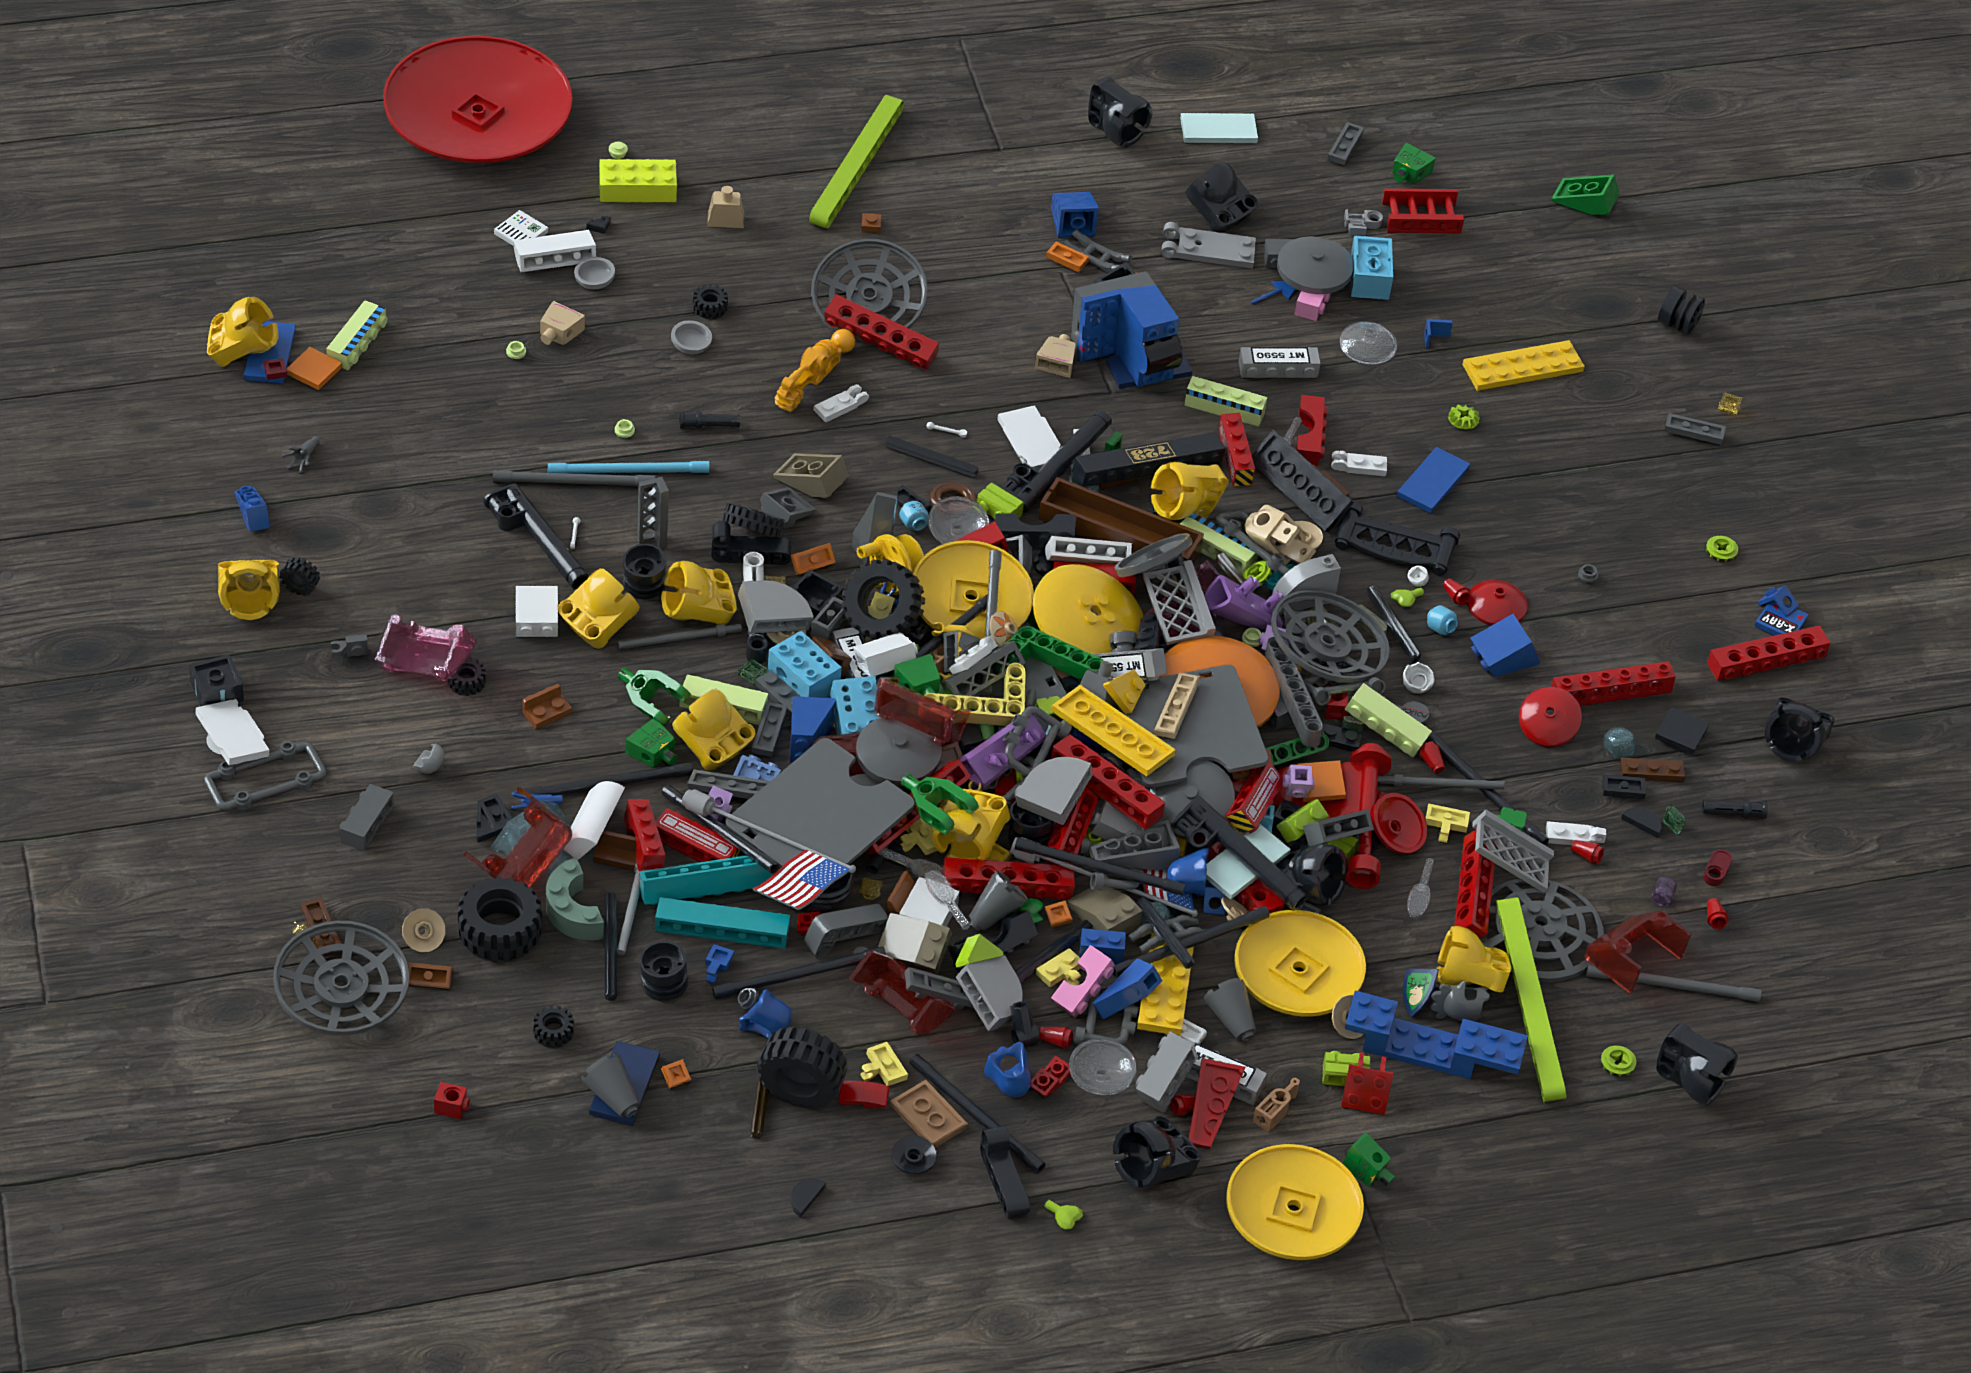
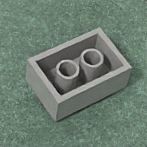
(1166, 1071)

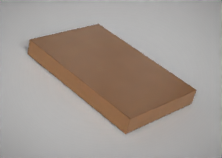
(928, 1114)

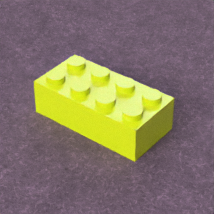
(637, 180)

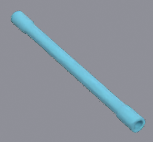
(595, 468)

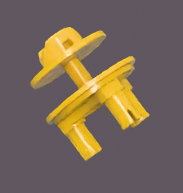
(897, 549)

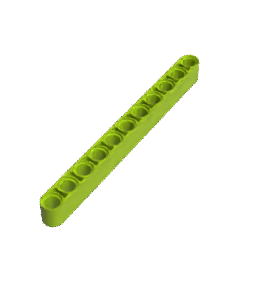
(856, 162)
(1531, 1000)

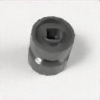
(1123, 641)

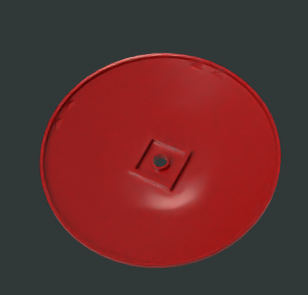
(443, 85)

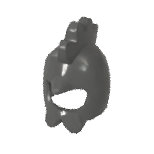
(1459, 1001)

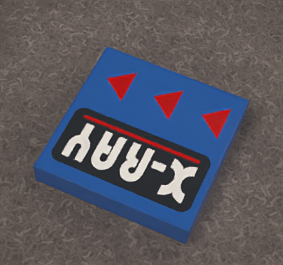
(1775, 622)

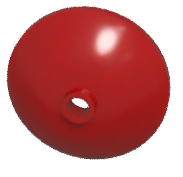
(1496, 600)
(1550, 729)
(1399, 823)

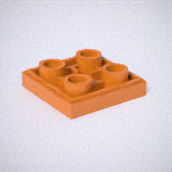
(314, 368)
(1327, 781)

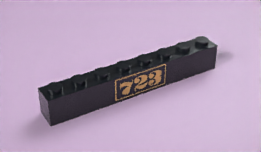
(1146, 459)

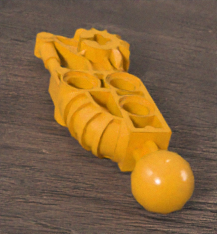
(814, 367)

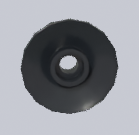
(913, 1148)

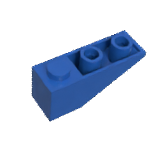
(252, 508)
(1128, 988)

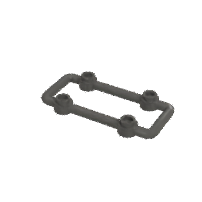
(1233, 528)
(243, 800)

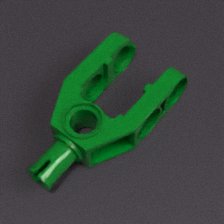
(643, 687)
(928, 795)

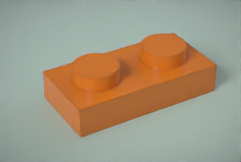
(1067, 256)
(813, 558)

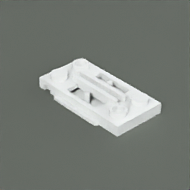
(1029, 436)
(233, 731)

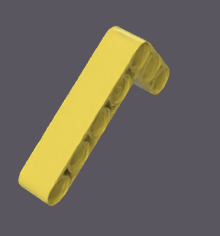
(983, 705)

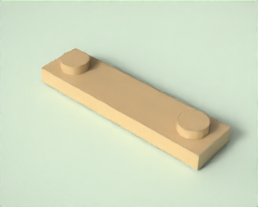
(1177, 705)

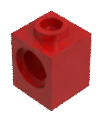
(1336, 706)
(451, 1100)

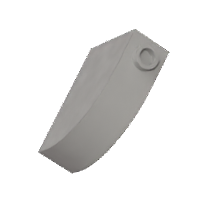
(1313, 574)
(773, 607)
(1054, 787)
(1112, 823)
(991, 990)

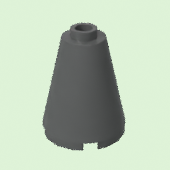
(996, 902)
(1233, 1008)
(612, 1085)

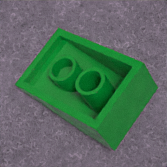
(1588, 194)

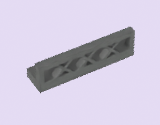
(658, 509)
(993, 657)

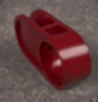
(1719, 864)

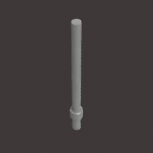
(628, 921)

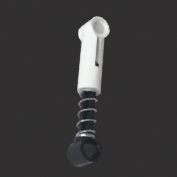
(754, 570)

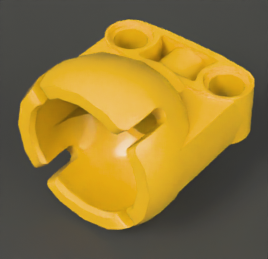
(241, 331)
(1187, 489)
(699, 594)
(248, 595)
(598, 608)
(713, 729)
(975, 832)
(1470, 961)

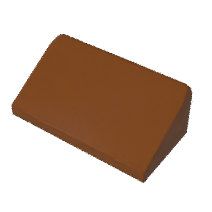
(900, 893)
(430, 975)

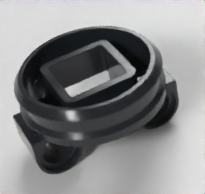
(833, 894)

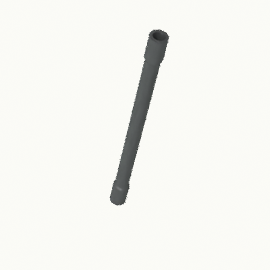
(510, 476)
(992, 598)
(1742, 993)

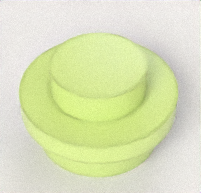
(618, 150)
(516, 350)
(624, 428)
(1251, 637)

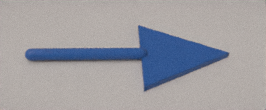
(1282, 287)

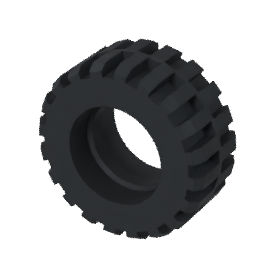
(865, 581)
(505, 940)
(802, 1067)

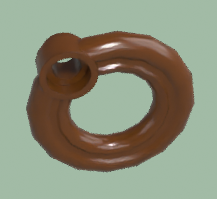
(947, 487)

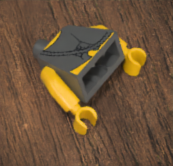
(957, 642)

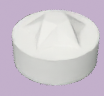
(1418, 576)

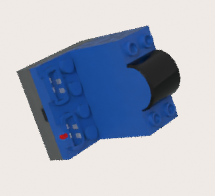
(1128, 320)

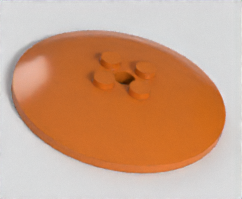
(1253, 669)

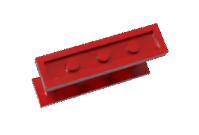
(1422, 222)

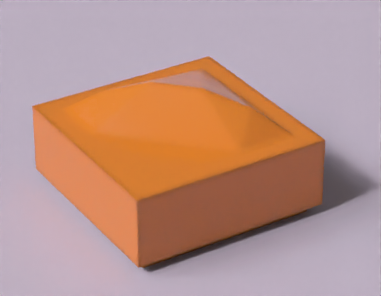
(1058, 914)
(676, 1074)

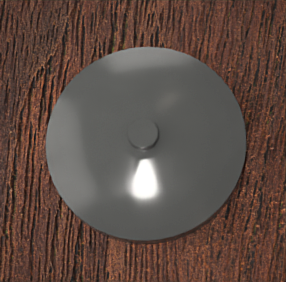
(1315, 265)
(1154, 556)
(893, 749)
(1203, 780)

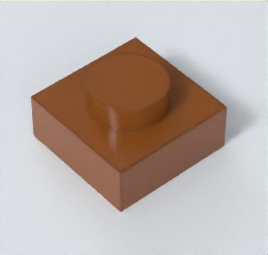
(871, 222)

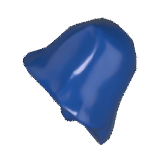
(1191, 871)
(766, 1015)
(1014, 1081)

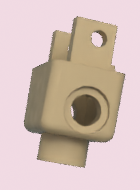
(1274, 525)

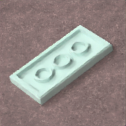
(1218, 128)
(1231, 875)

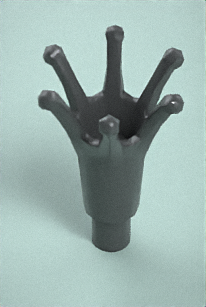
(302, 452)

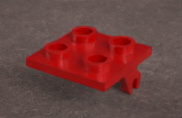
(1367, 1088)

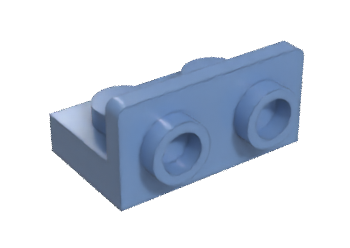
(753, 768)

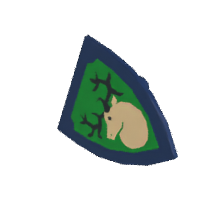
(1418, 988)

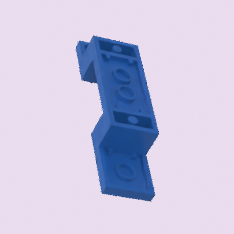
(1430, 1046)

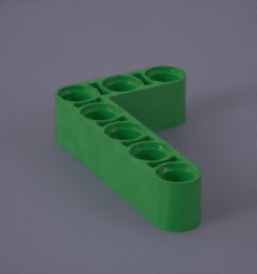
(1051, 652)
(1289, 752)

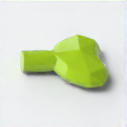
(1406, 597)
(1065, 1215)

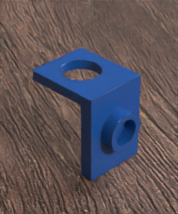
(1436, 327)
(1778, 595)
(1212, 891)

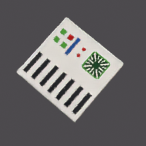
(520, 227)

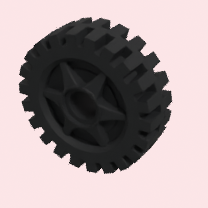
(753, 520)

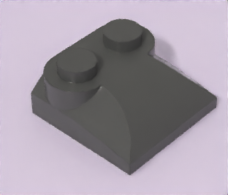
(786, 505)

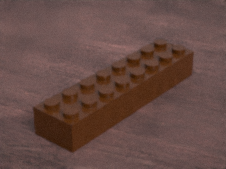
(1111, 519)

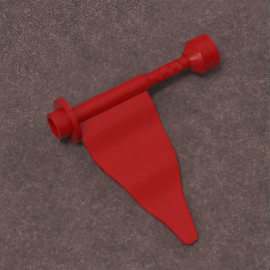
(1360, 785)

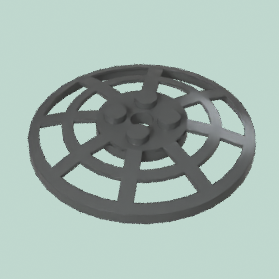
(871, 281)
(1319, 632)
(1555, 926)
(343, 970)

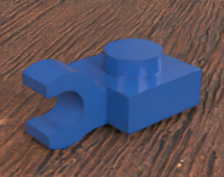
(717, 959)

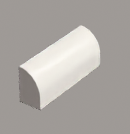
(554, 250)
(1086, 550)
(593, 817)

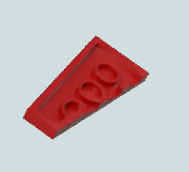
(1213, 1095)

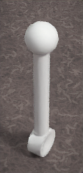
(962, 433)
(576, 521)

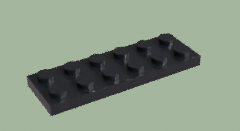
(1301, 481)

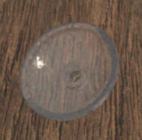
(1368, 342)
(957, 514)
(1105, 1059)

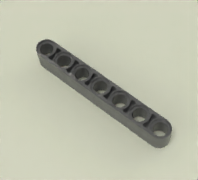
(1295, 695)

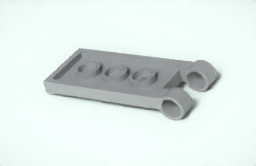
(1211, 246)

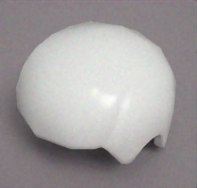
(1418, 678)

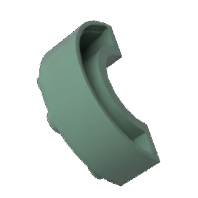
(564, 913)

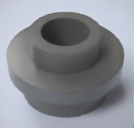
(1588, 573)
(748, 998)

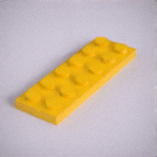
(1523, 365)
(1113, 730)
(1165, 1006)

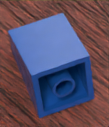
(1074, 212)
(1504, 647)
(810, 720)

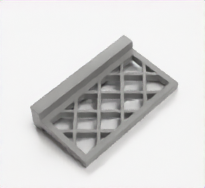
(1194, 595)
(1522, 846)

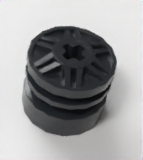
(1678, 309)
(644, 571)
(1029, 825)
(664, 970)

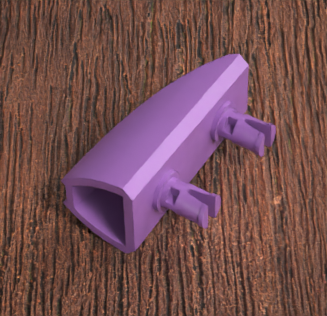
(1240, 604)
(988, 759)

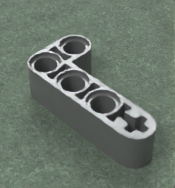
(844, 925)

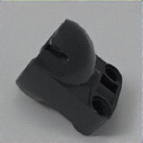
(1117, 112)
(1221, 198)
(1792, 737)
(1314, 869)
(1695, 1063)
(1154, 1153)

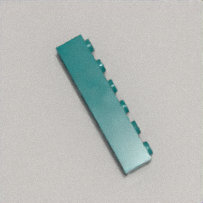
(701, 879)
(722, 923)

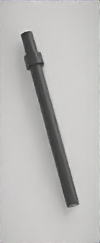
(719, 630)
(1398, 780)

